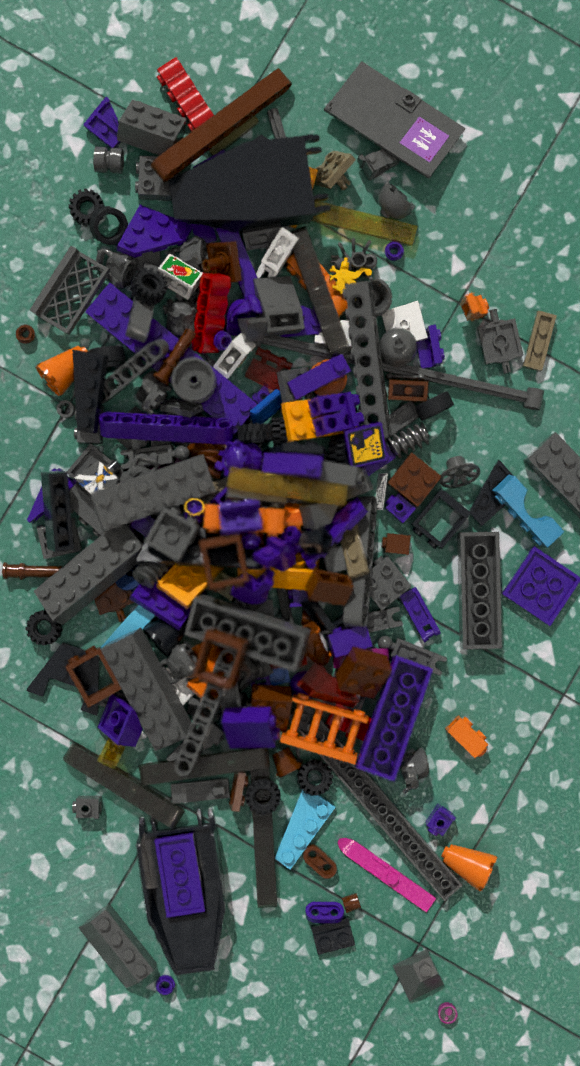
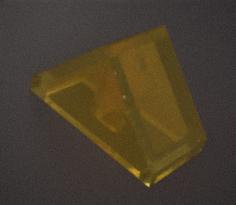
(111, 754)

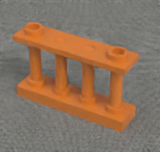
(310, 742)

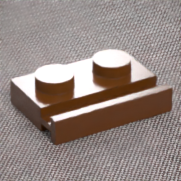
(237, 798)

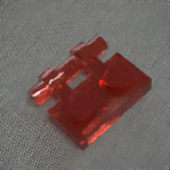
(265, 374)

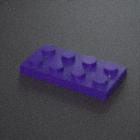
(180, 875)

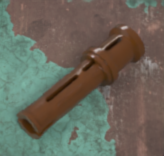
(169, 363)
(22, 571)

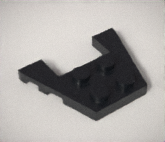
(293, 447)
(55, 668)

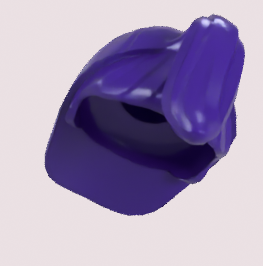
(241, 309)

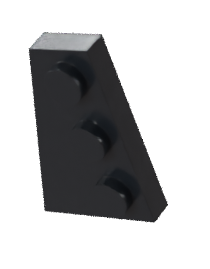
(485, 504)

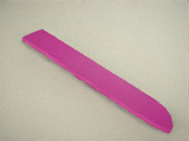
(386, 873)

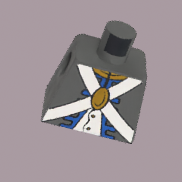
(97, 477)

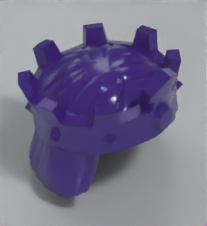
(240, 456)

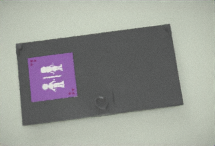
(395, 119)

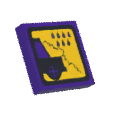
(365, 444)

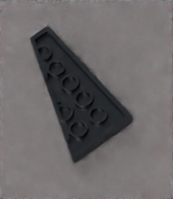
(219, 556)

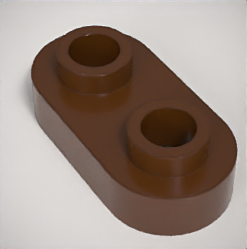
(318, 861)

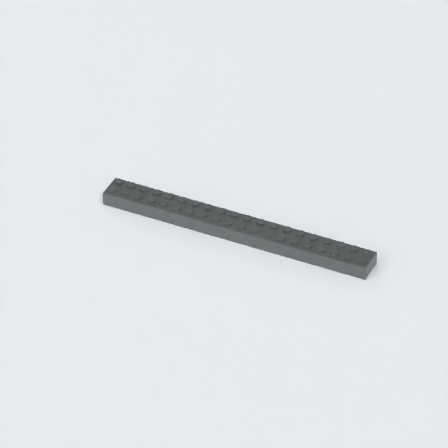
(386, 814)

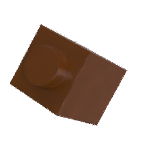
(396, 543)

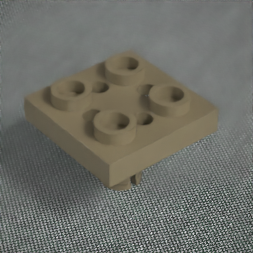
(333, 170)

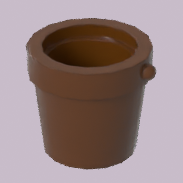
(285, 762)

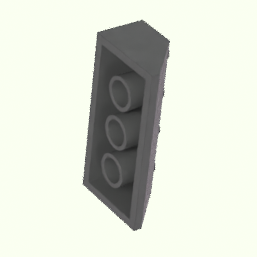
(118, 946)

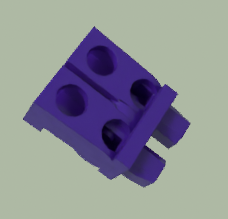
(342, 411)

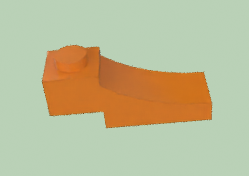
(474, 307)

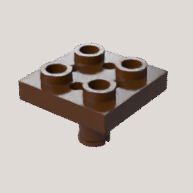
(223, 260)

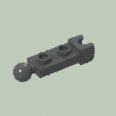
(164, 454)
(380, 620)
(412, 652)

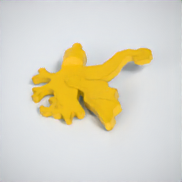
(344, 276)

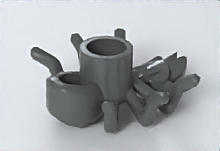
(357, 260)

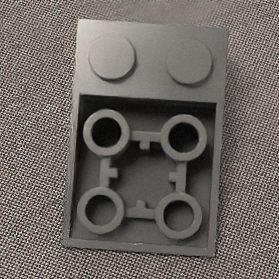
(279, 305)

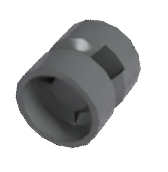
(109, 160)

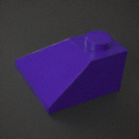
(120, 722)

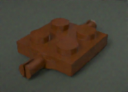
(114, 600)

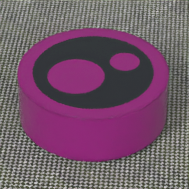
(447, 1013)

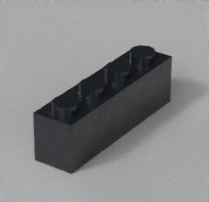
(57, 510)

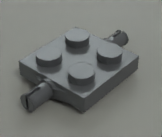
(500, 341)

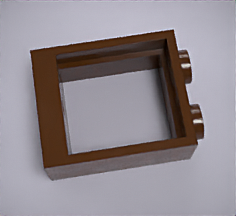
(222, 541)
(226, 639)
(100, 694)

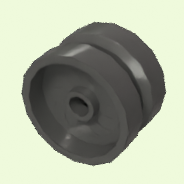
(199, 391)

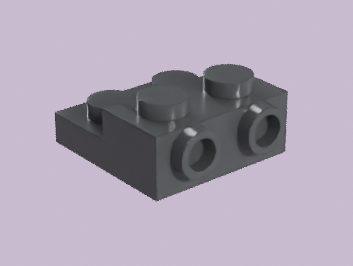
(173, 533)

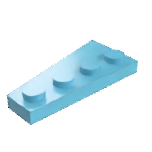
(303, 825)

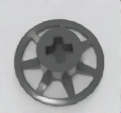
(457, 470)

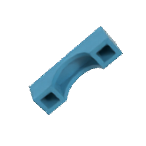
(512, 494)

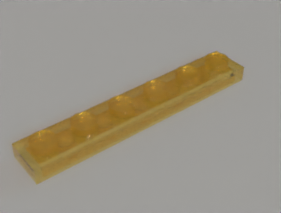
(366, 224)
(287, 486)

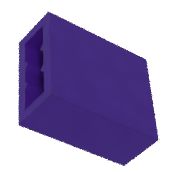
(250, 727)

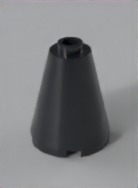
(165, 635)

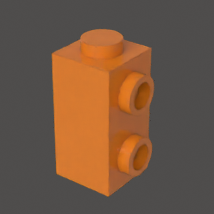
(472, 741)

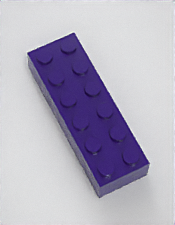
(393, 718)

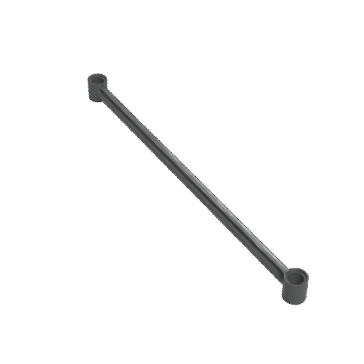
(531, 398)

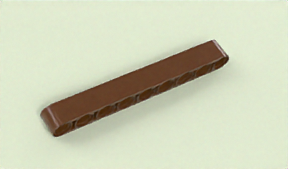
(221, 125)

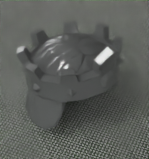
(382, 297)
(180, 314)
(152, 393)
(414, 768)

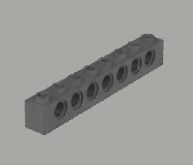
(372, 350)

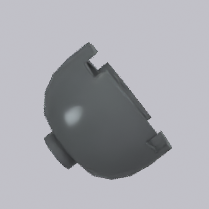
(394, 202)
(398, 347)

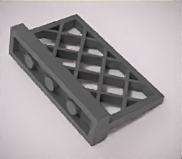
(59, 283)

